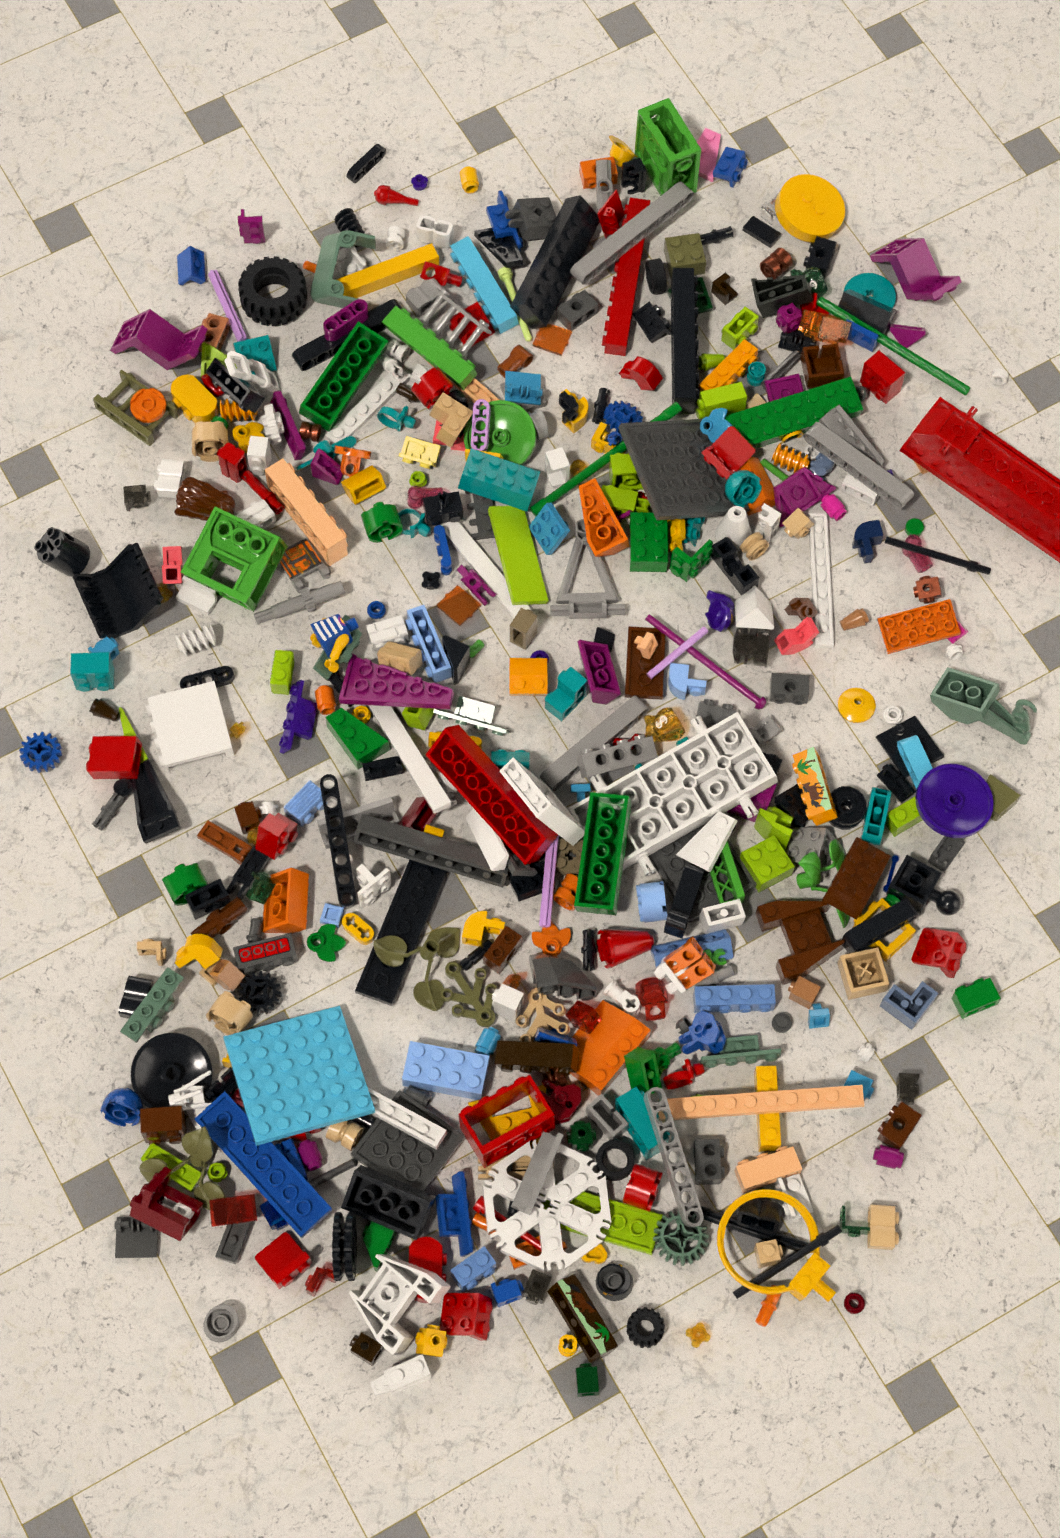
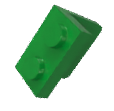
(688, 567)

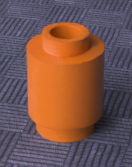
(325, 699)

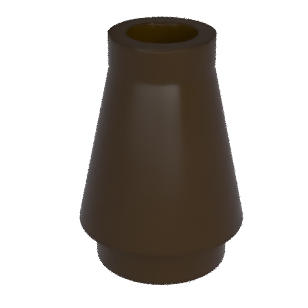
(103, 710)

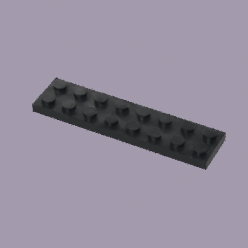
(405, 920)

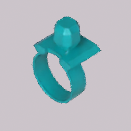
(401, 418)
(420, 527)

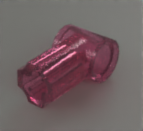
(421, 493)
(920, 562)

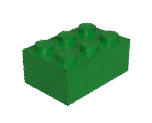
(648, 543)

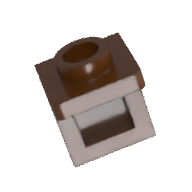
(801, 607)

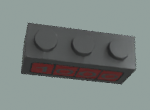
(265, 954)

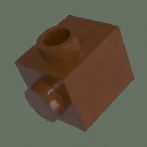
(247, 816)

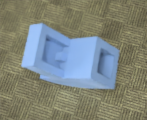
(680, 684)

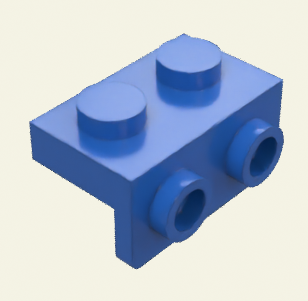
(730, 165)
(862, 336)

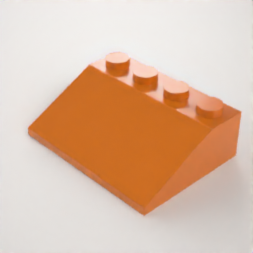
(604, 1049)

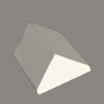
(754, 610)

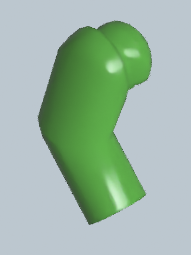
(475, 648)

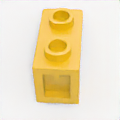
(599, 439)

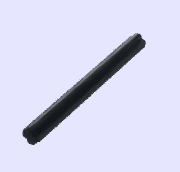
(783, 1240)

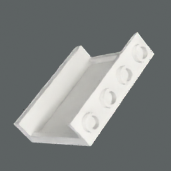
(189, 725)

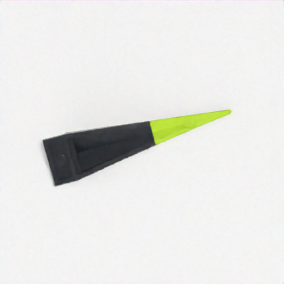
(153, 807)

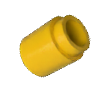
(469, 179)

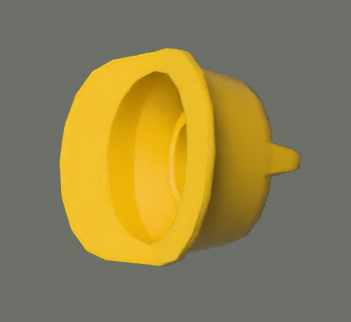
(620, 151)

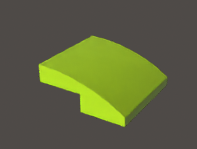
(767, 827)

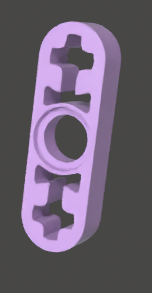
(486, 413)

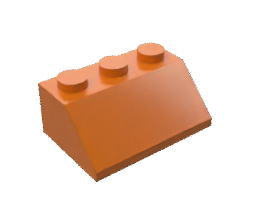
(287, 904)

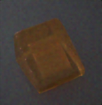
(512, 981)

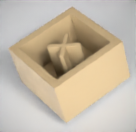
(863, 973)

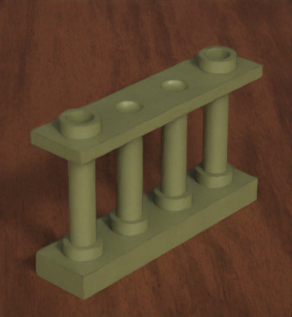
(118, 414)

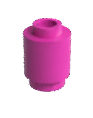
(833, 507)

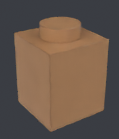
(227, 975)
(803, 992)

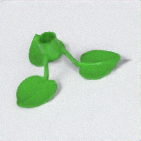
(812, 876)

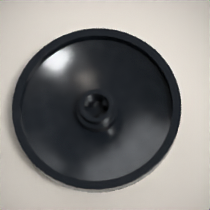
(166, 1065)

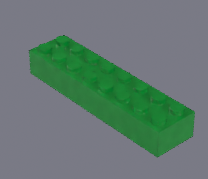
(778, 418)

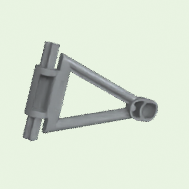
(585, 604)

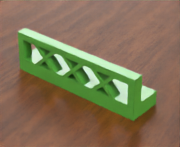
(732, 875)

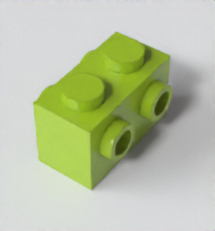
(740, 328)

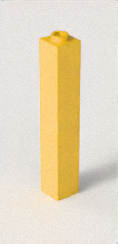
(389, 272)

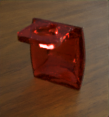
(652, 993)

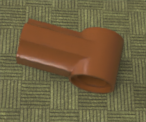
(518, 358)

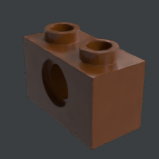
(502, 950)
(906, 1117)

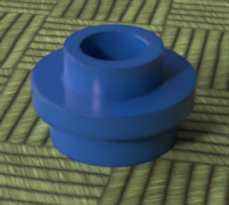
(376, 605)

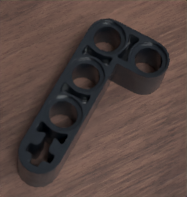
(684, 901)
(879, 926)

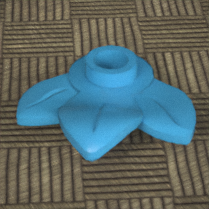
(717, 423)

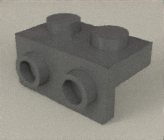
(713, 713)

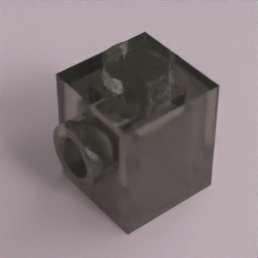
(537, 1287)

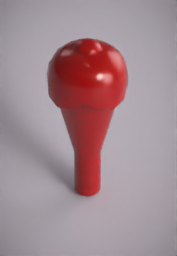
(385, 195)

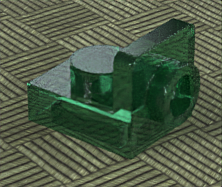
(261, 887)

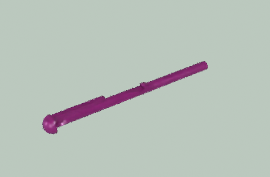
(760, 703)

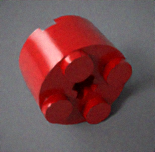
(431, 387)
(642, 1187)

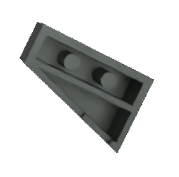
(775, 293)

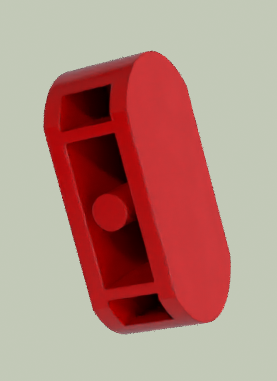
(429, 1255)

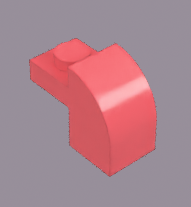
(172, 565)
(797, 639)

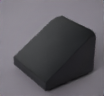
(604, 637)

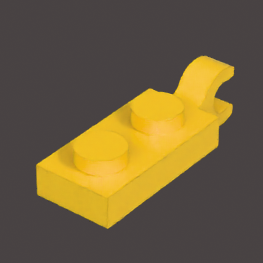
(676, 533)

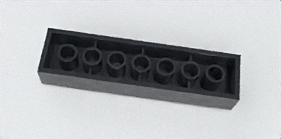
(552, 265)
(684, 339)

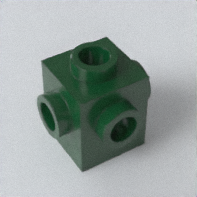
(580, 1143)

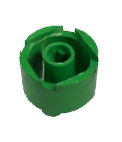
(382, 522)
(183, 881)

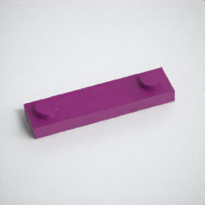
(291, 433)

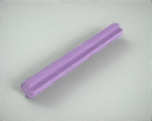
(227, 305)
(548, 884)

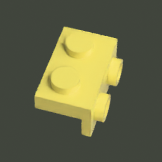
(420, 452)

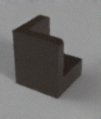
(723, 290)

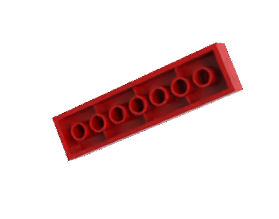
(490, 794)

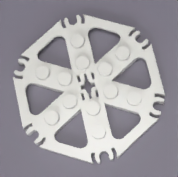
(549, 1219)

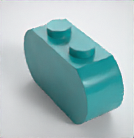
(875, 815)

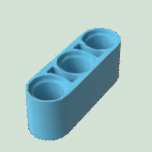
(914, 758)

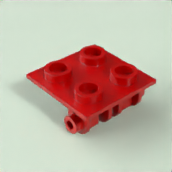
(611, 214)
(477, 312)

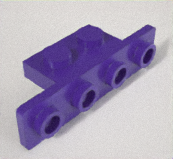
(299, 717)

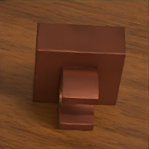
(556, 1079)

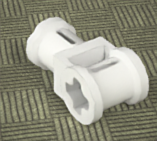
(623, 998)

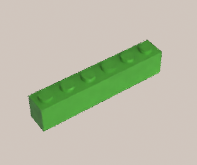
(429, 347)

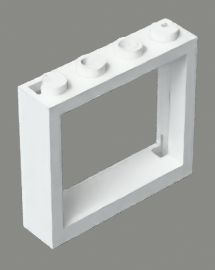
(545, 807)

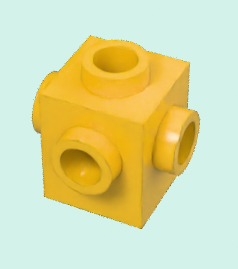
(431, 1341)

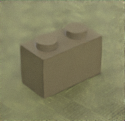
(523, 628)

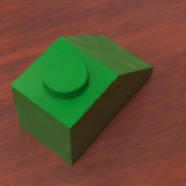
(377, 1241)

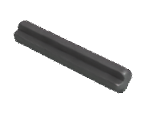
(781, 369)

